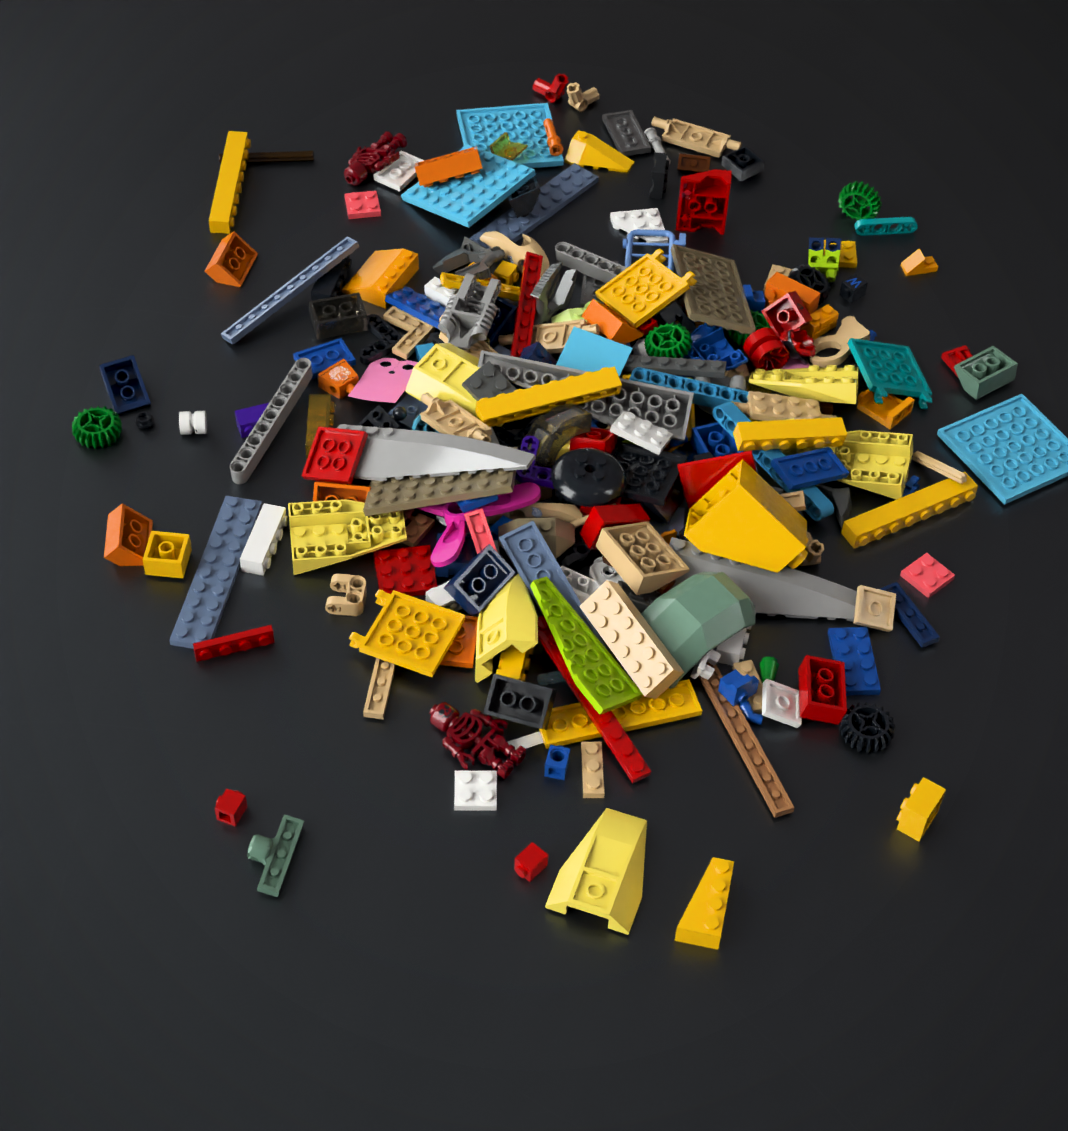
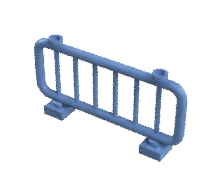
(628, 244)

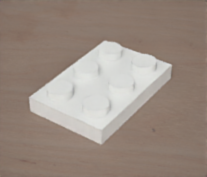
(399, 172)
(641, 432)

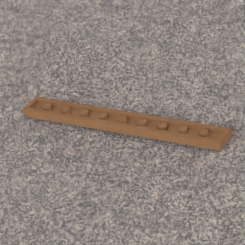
(749, 748)

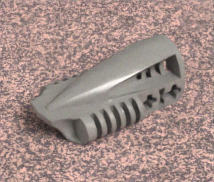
(468, 317)

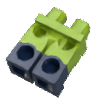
(828, 263)

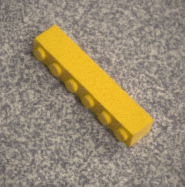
(790, 434)

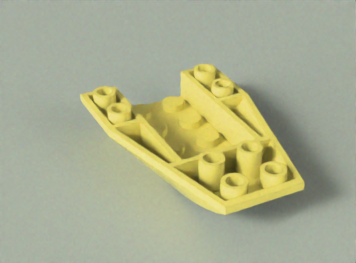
(442, 376)
(505, 622)
(605, 871)

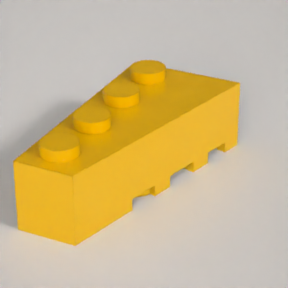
(706, 911)

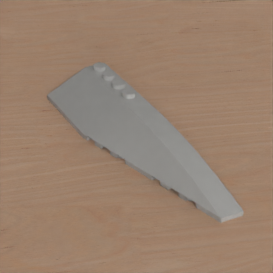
(658, 404)
(418, 453)
(785, 592)

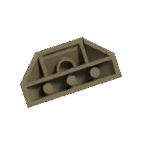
(556, 532)

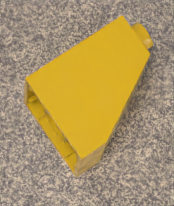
(748, 522)

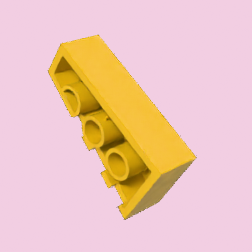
(514, 663)

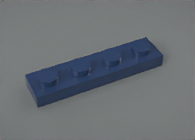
(912, 617)

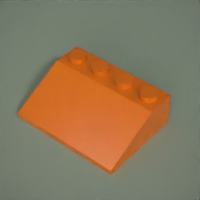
(448, 166)

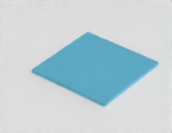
(593, 352)

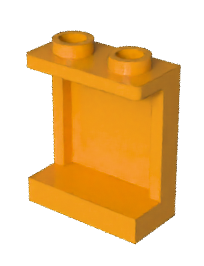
(889, 413)

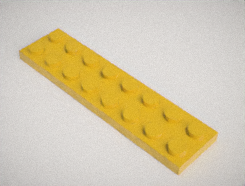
(572, 724)

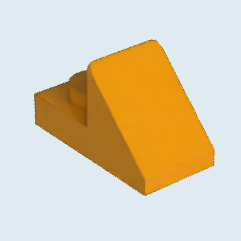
(918, 264)

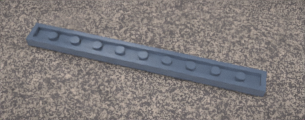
(289, 290)

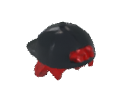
(798, 344)

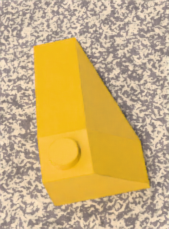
(591, 151)

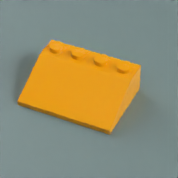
(382, 275)

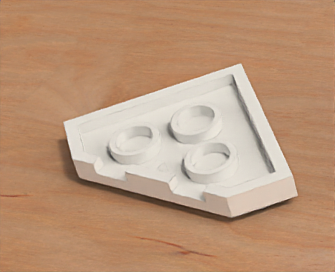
(639, 219)

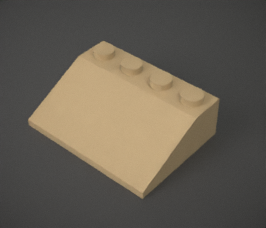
(640, 556)

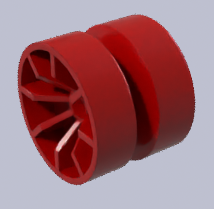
(766, 349)

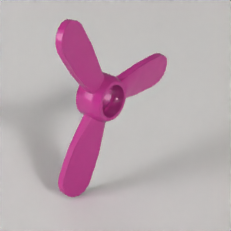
(454, 536)

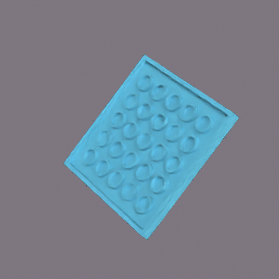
(522, 123)
(474, 195)
(1010, 448)

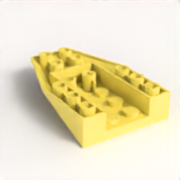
(815, 383)
(875, 460)
(338, 531)

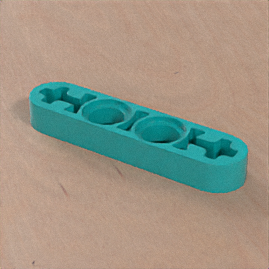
(863, 226)

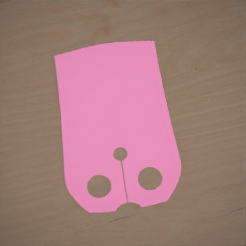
(381, 386)

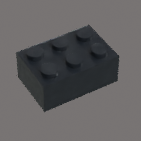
(520, 701)

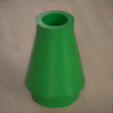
(768, 668)

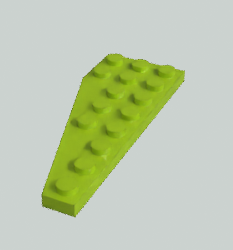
(586, 658)

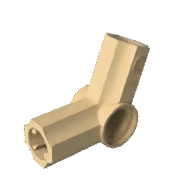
(581, 100)
(814, 551)

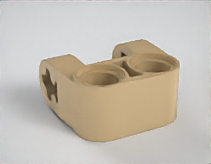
(355, 597)

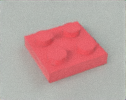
(362, 204)
(927, 575)

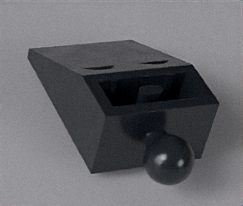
(380, 418)

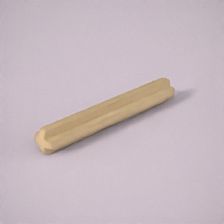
(939, 467)

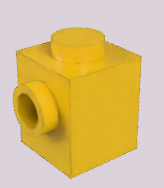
(507, 272)

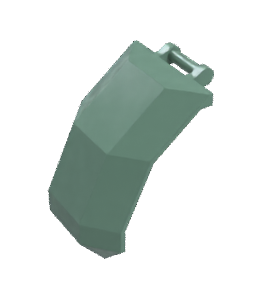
(699, 616)

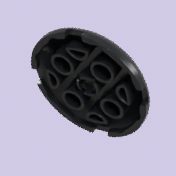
(588, 477)

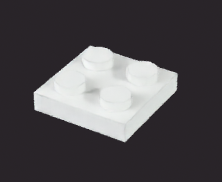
(781, 703)
(475, 790)

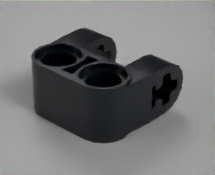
(577, 555)

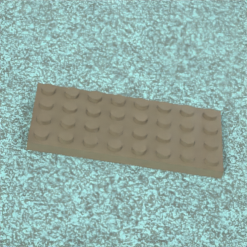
(718, 292)
(428, 491)

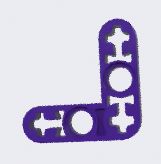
(533, 471)

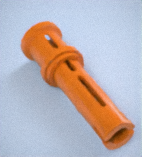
(553, 140)

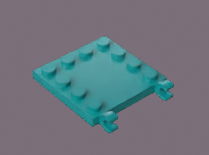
(890, 370)

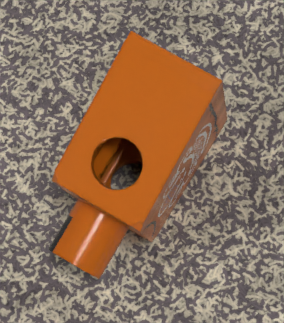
(338, 379)

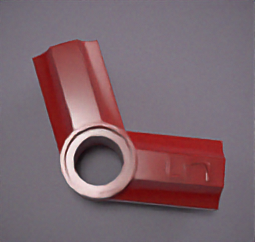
(551, 91)

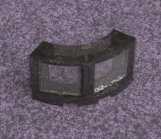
(556, 429)

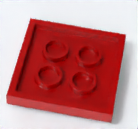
(334, 455)
(405, 570)

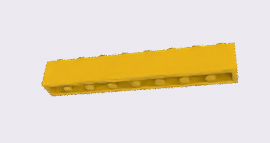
(229, 182)
(542, 398)
(907, 511)

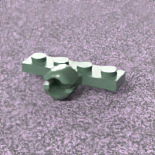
(275, 854)

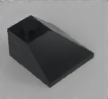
(525, 197)

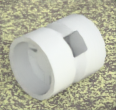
(192, 422)

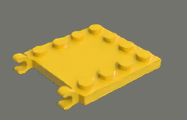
(644, 289)
(409, 632)

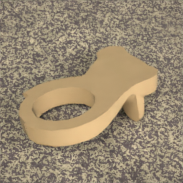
(849, 329)

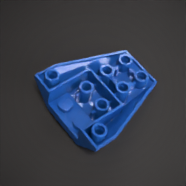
(710, 344)

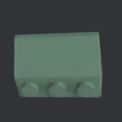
(986, 372)

